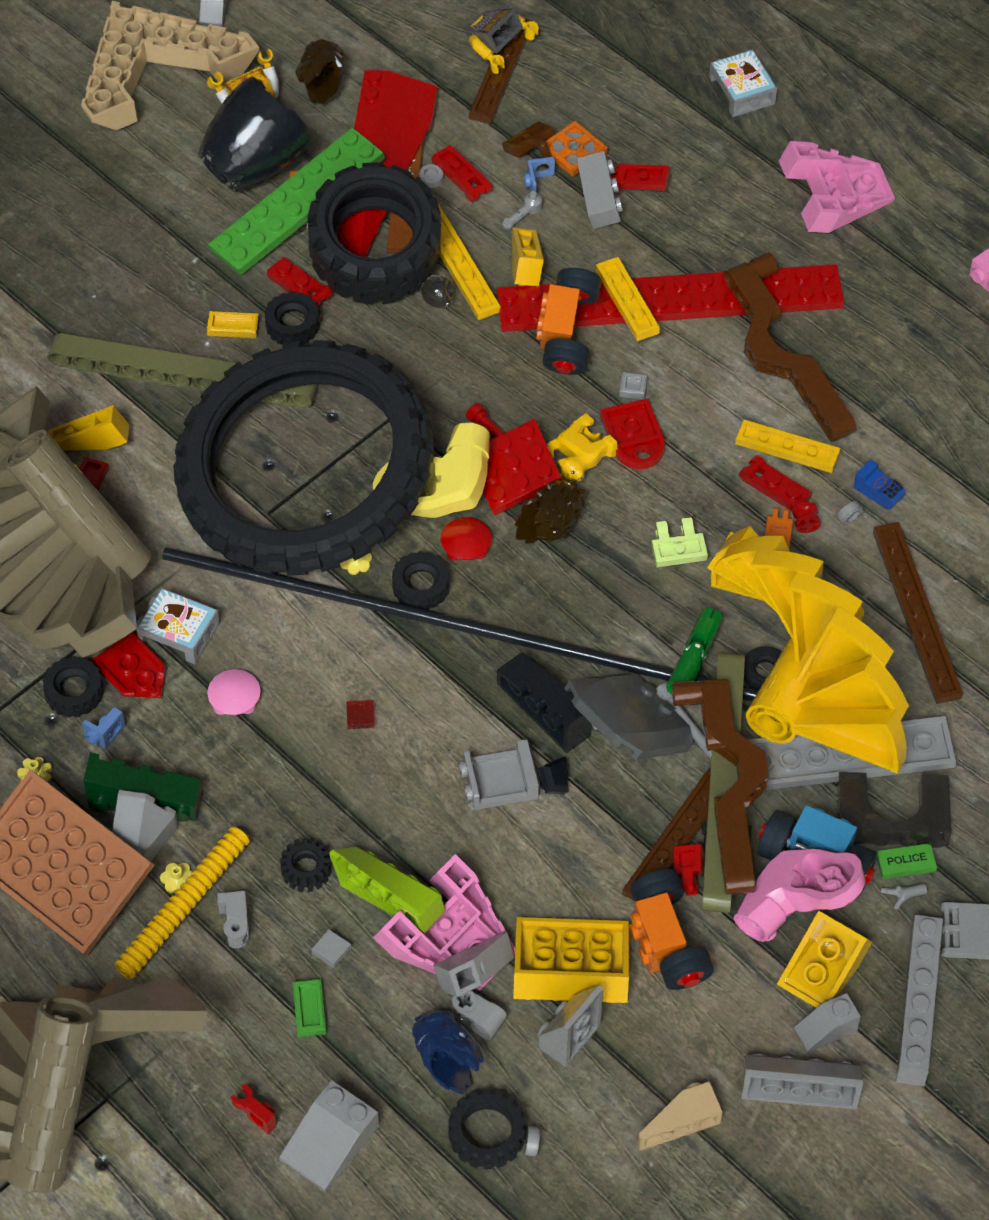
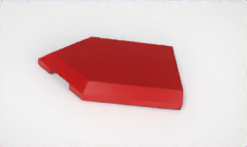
(132, 668)

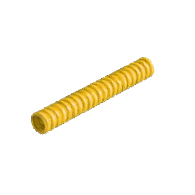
(181, 902)

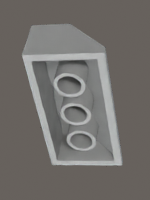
(801, 1081)

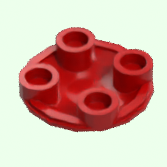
(466, 539)

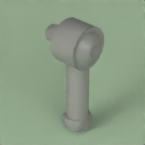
(531, 205)

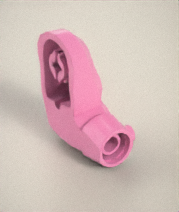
(801, 883)

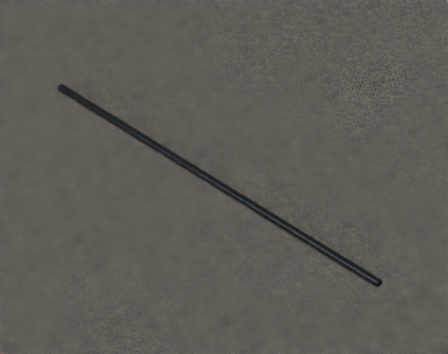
(430, 617)

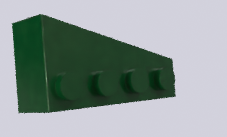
(174, 790)

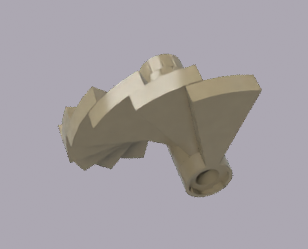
(61, 543)
(47, 1058)

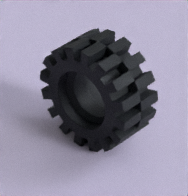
(301, 851)

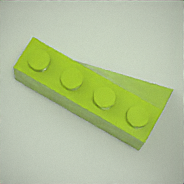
(387, 886)

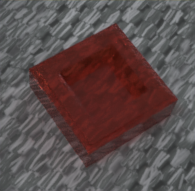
(360, 714)

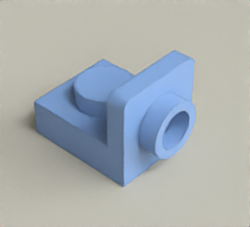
(107, 729)

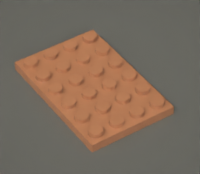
(65, 863)

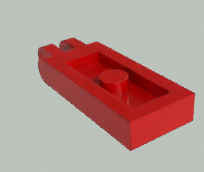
(642, 176)

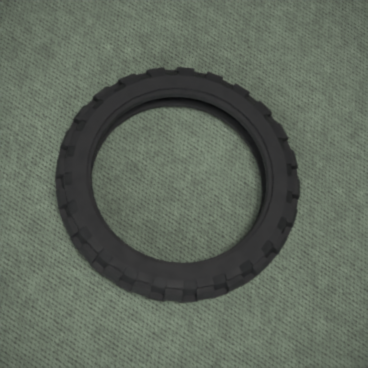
(335, 541)

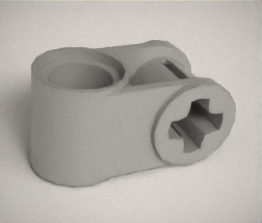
(479, 1016)

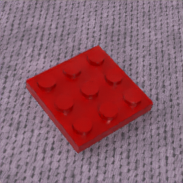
(518, 467)

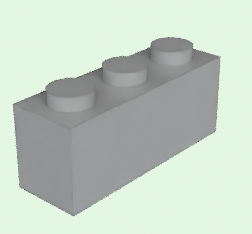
(600, 189)

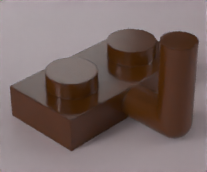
(529, 138)

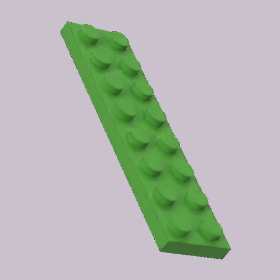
(289, 204)

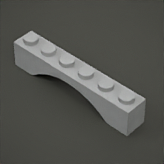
(919, 1001)

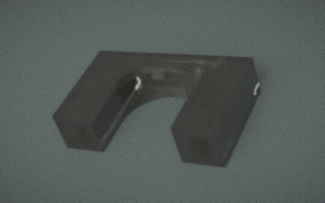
(928, 826)

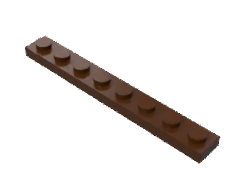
(917, 613)

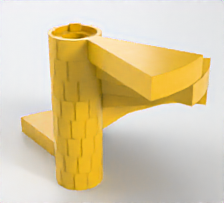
(833, 668)

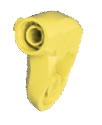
(458, 476)

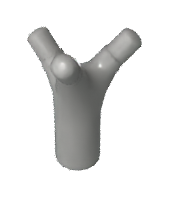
(905, 893)

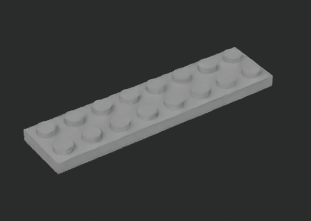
(811, 763)

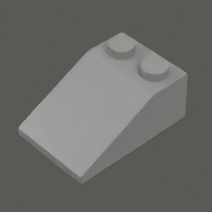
(572, 1025)
(330, 1136)

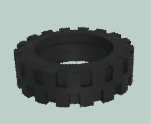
(490, 1101)

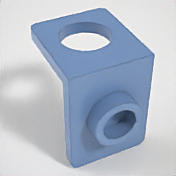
(532, 173)

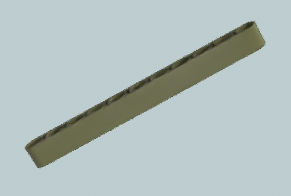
(155, 366)
(722, 778)

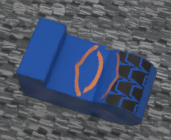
(878, 486)

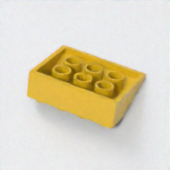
(571, 956)

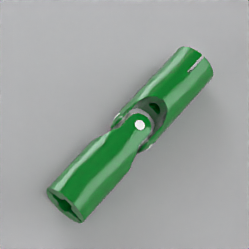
(696, 647)

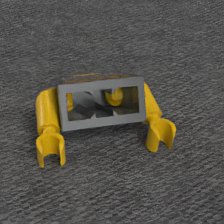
(494, 30)

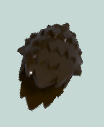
(321, 69)
(550, 512)

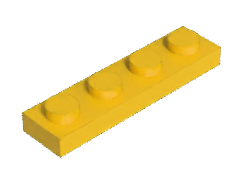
(627, 299)
(787, 446)

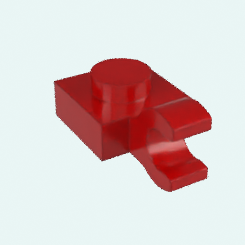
(688, 863)
(257, 1112)

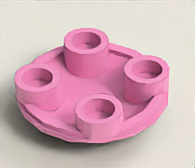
(234, 692)

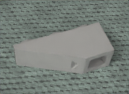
(474, 965)

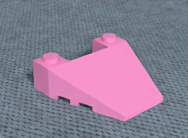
(840, 185)
(464, 923)

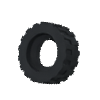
(292, 303)
(421, 563)
(68, 668)

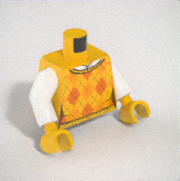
(267, 76)

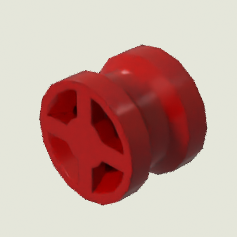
(806, 517)

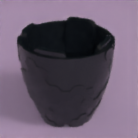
(251, 137)

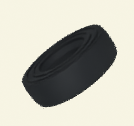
(753, 658)

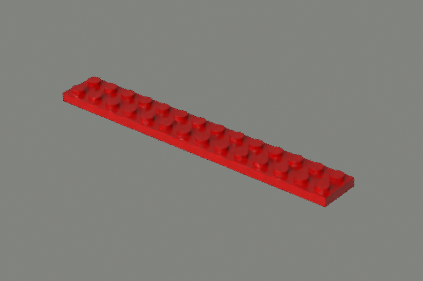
(681, 297)

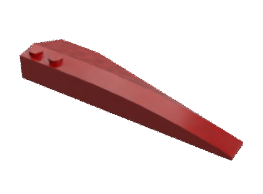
(394, 118)

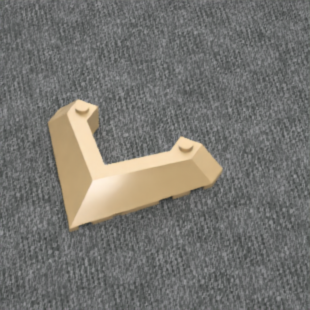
(145, 36)

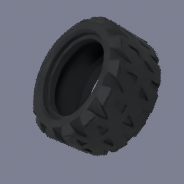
(383, 189)

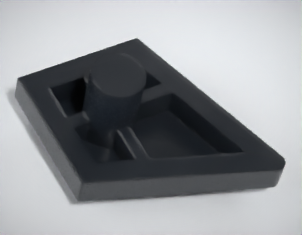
(554, 777)

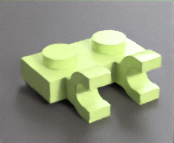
(680, 549)

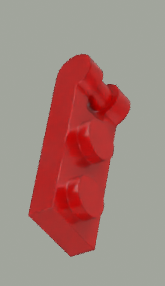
(461, 173)
(296, 280)
(774, 484)

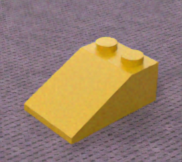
(824, 961)

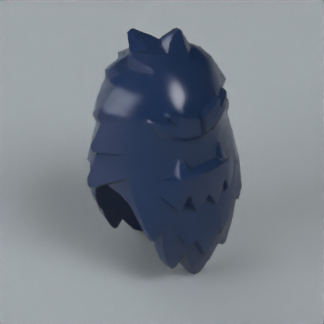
(447, 1049)

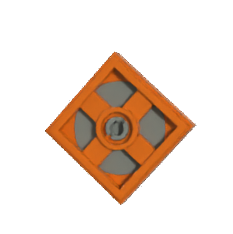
(572, 144)

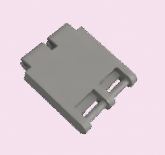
(968, 930)

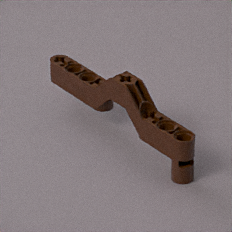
(767, 358)
(751, 774)

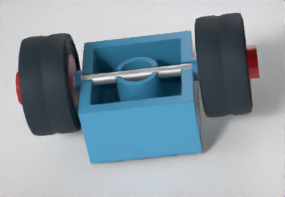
(813, 831)

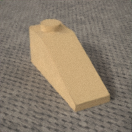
(687, 1113)

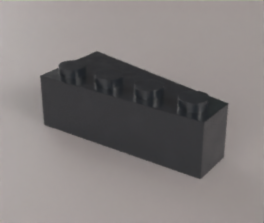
(544, 701)

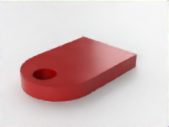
(636, 432)

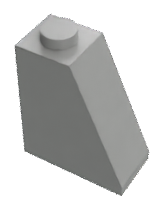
(143, 823)

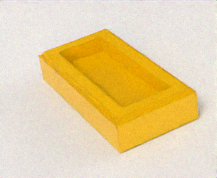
(232, 324)

